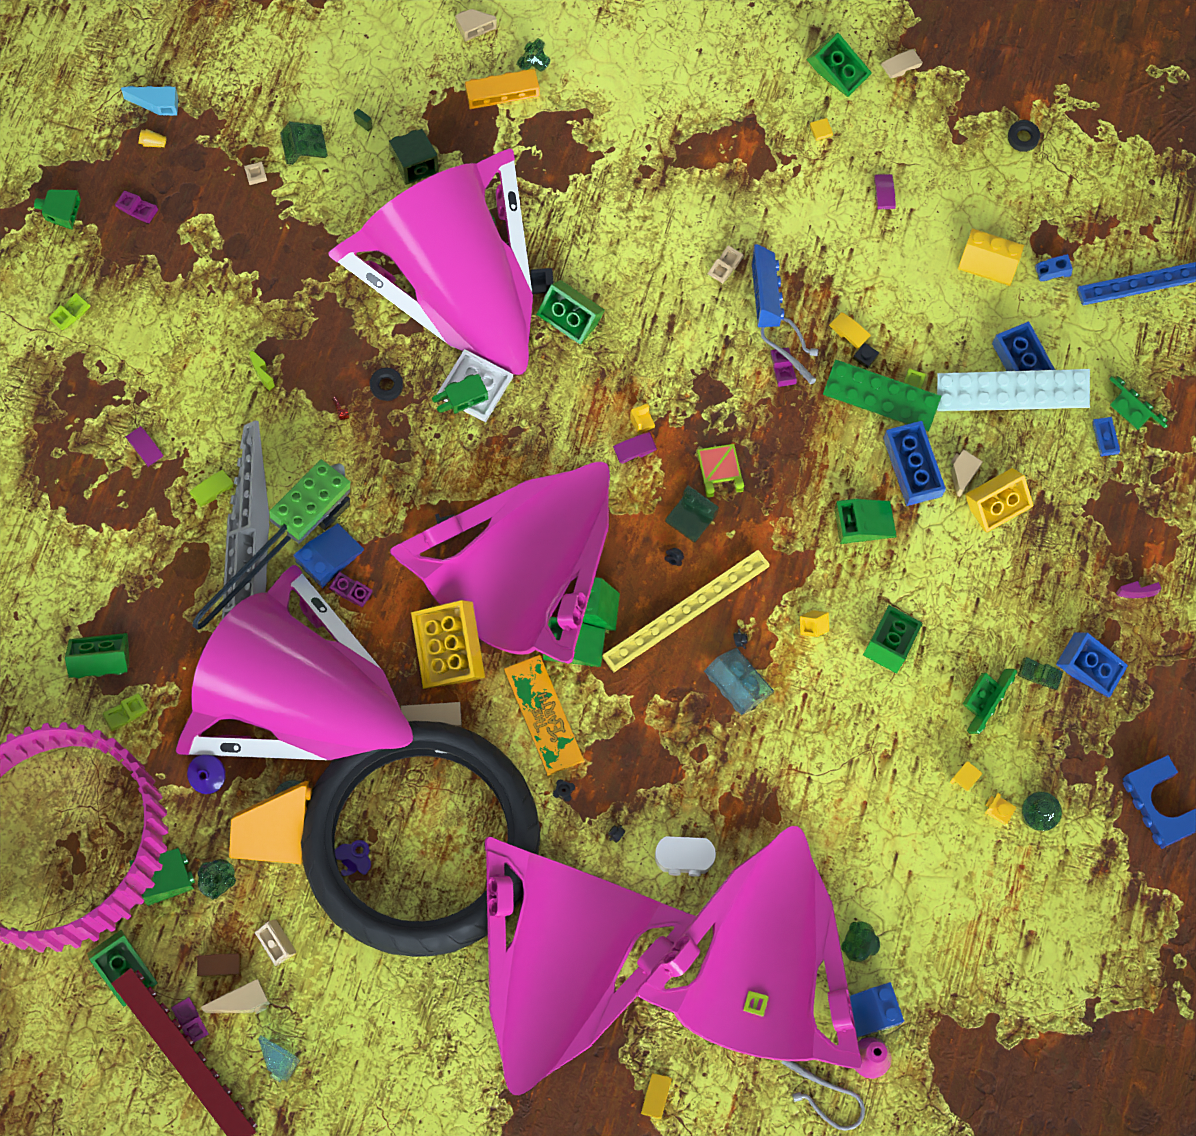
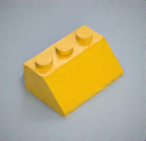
(991, 257)
(999, 499)

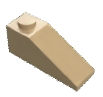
(245, 999)

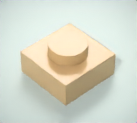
(255, 173)

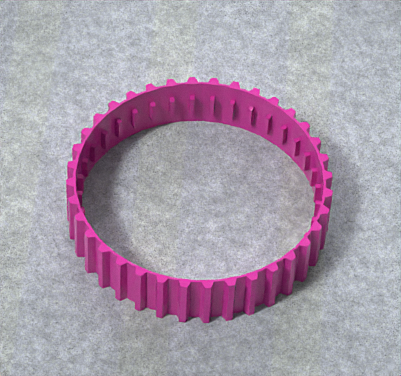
(145, 864)

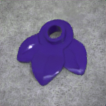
(351, 859)

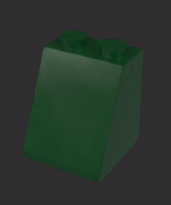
(414, 156)

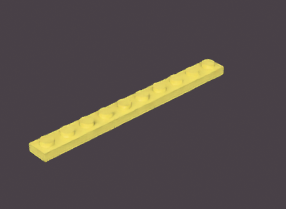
(685, 611)

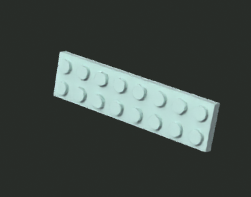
(1014, 390)

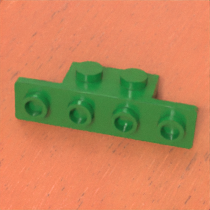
(1132, 408)
(985, 697)

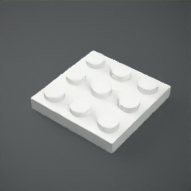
(493, 377)

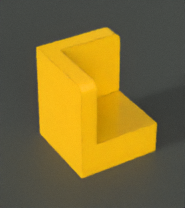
(642, 419)
(814, 623)
(967, 776)

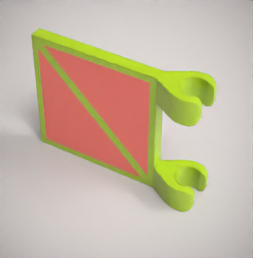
(720, 465)

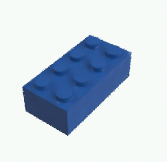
(1021, 349)
(914, 463)

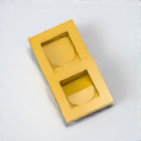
(850, 329)

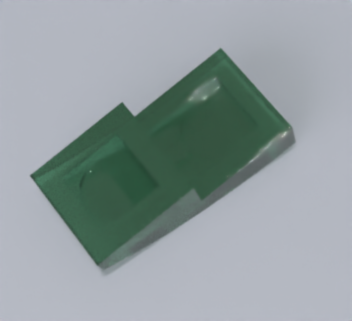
(1040, 674)

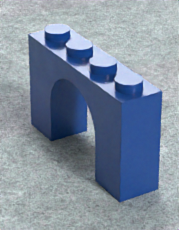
(1140, 785)

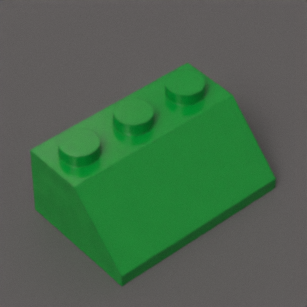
(570, 311)
(97, 655)

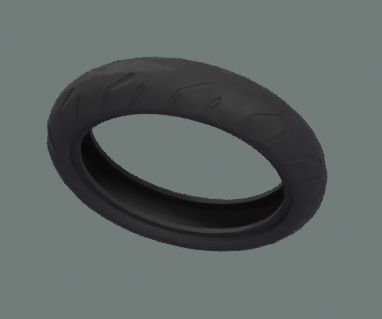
(323, 812)

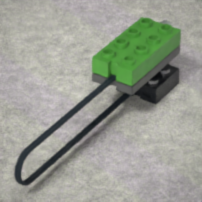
(312, 502)

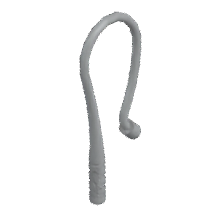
(813, 352)
(798, 1096)

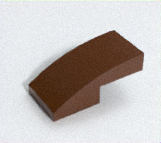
(218, 965)

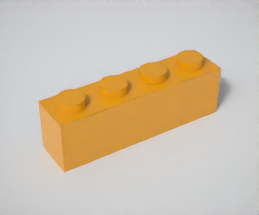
(502, 88)

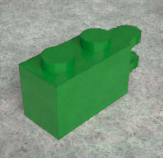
(462, 394)

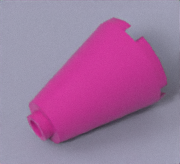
(873, 1065)

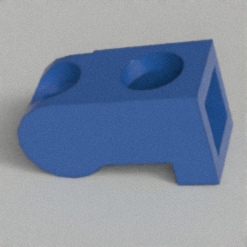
(1054, 268)

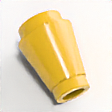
(151, 139)

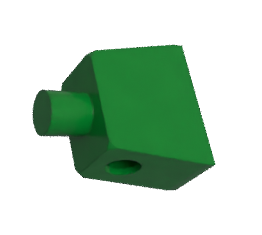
(59, 207)

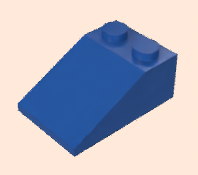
(328, 554)
(1092, 663)
(875, 1010)

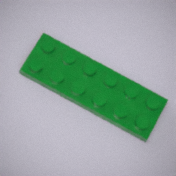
(881, 394)

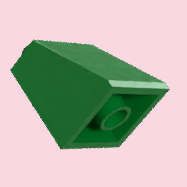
(602, 606)
(171, 879)

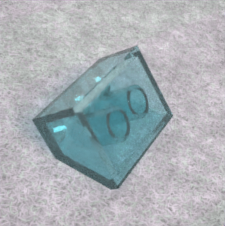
(738, 681)

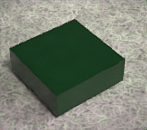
(363, 119)

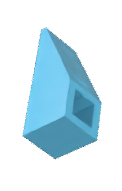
(155, 99)

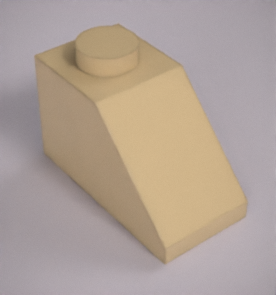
(474, 23)
(963, 470)

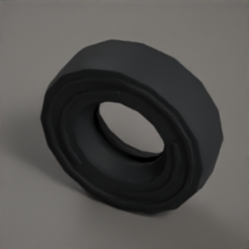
(1025, 125)
(386, 395)

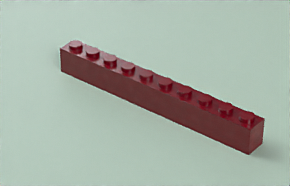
(183, 1056)

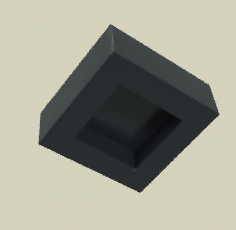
(866, 355)

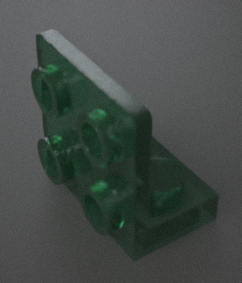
(302, 140)
(692, 514)

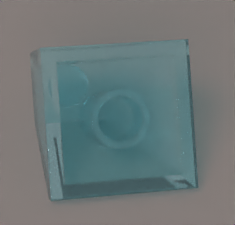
(278, 1060)

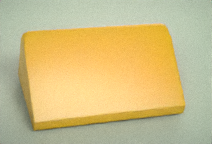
(656, 1096)

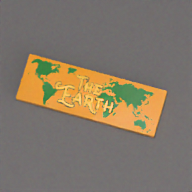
(543, 715)

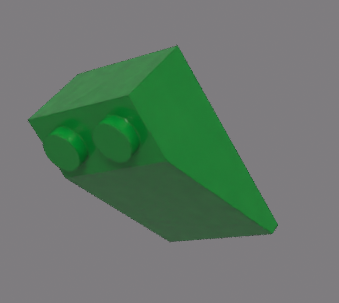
(839, 64)
(892, 639)
(115, 958)

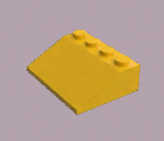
(448, 644)

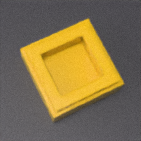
(821, 129)

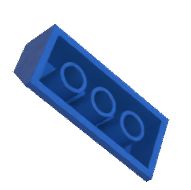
(766, 287)

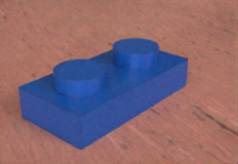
(1106, 436)

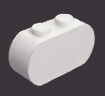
(685, 855)

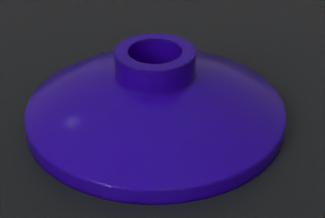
(214, 774)

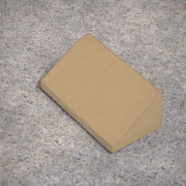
(275, 942)

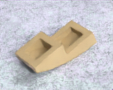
(901, 63)
(725, 264)

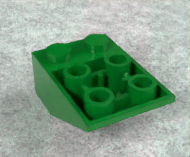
(864, 520)
(588, 646)

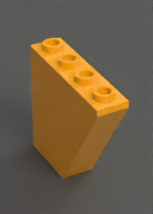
(271, 827)

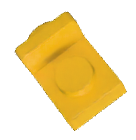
(1000, 808)

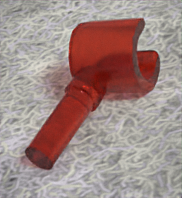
(342, 413)

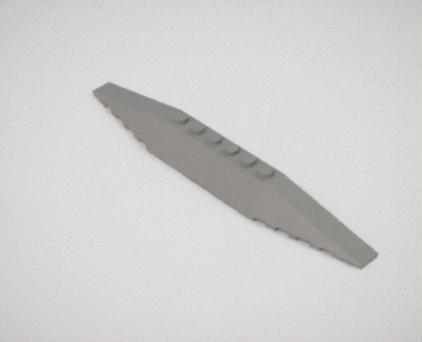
(249, 519)

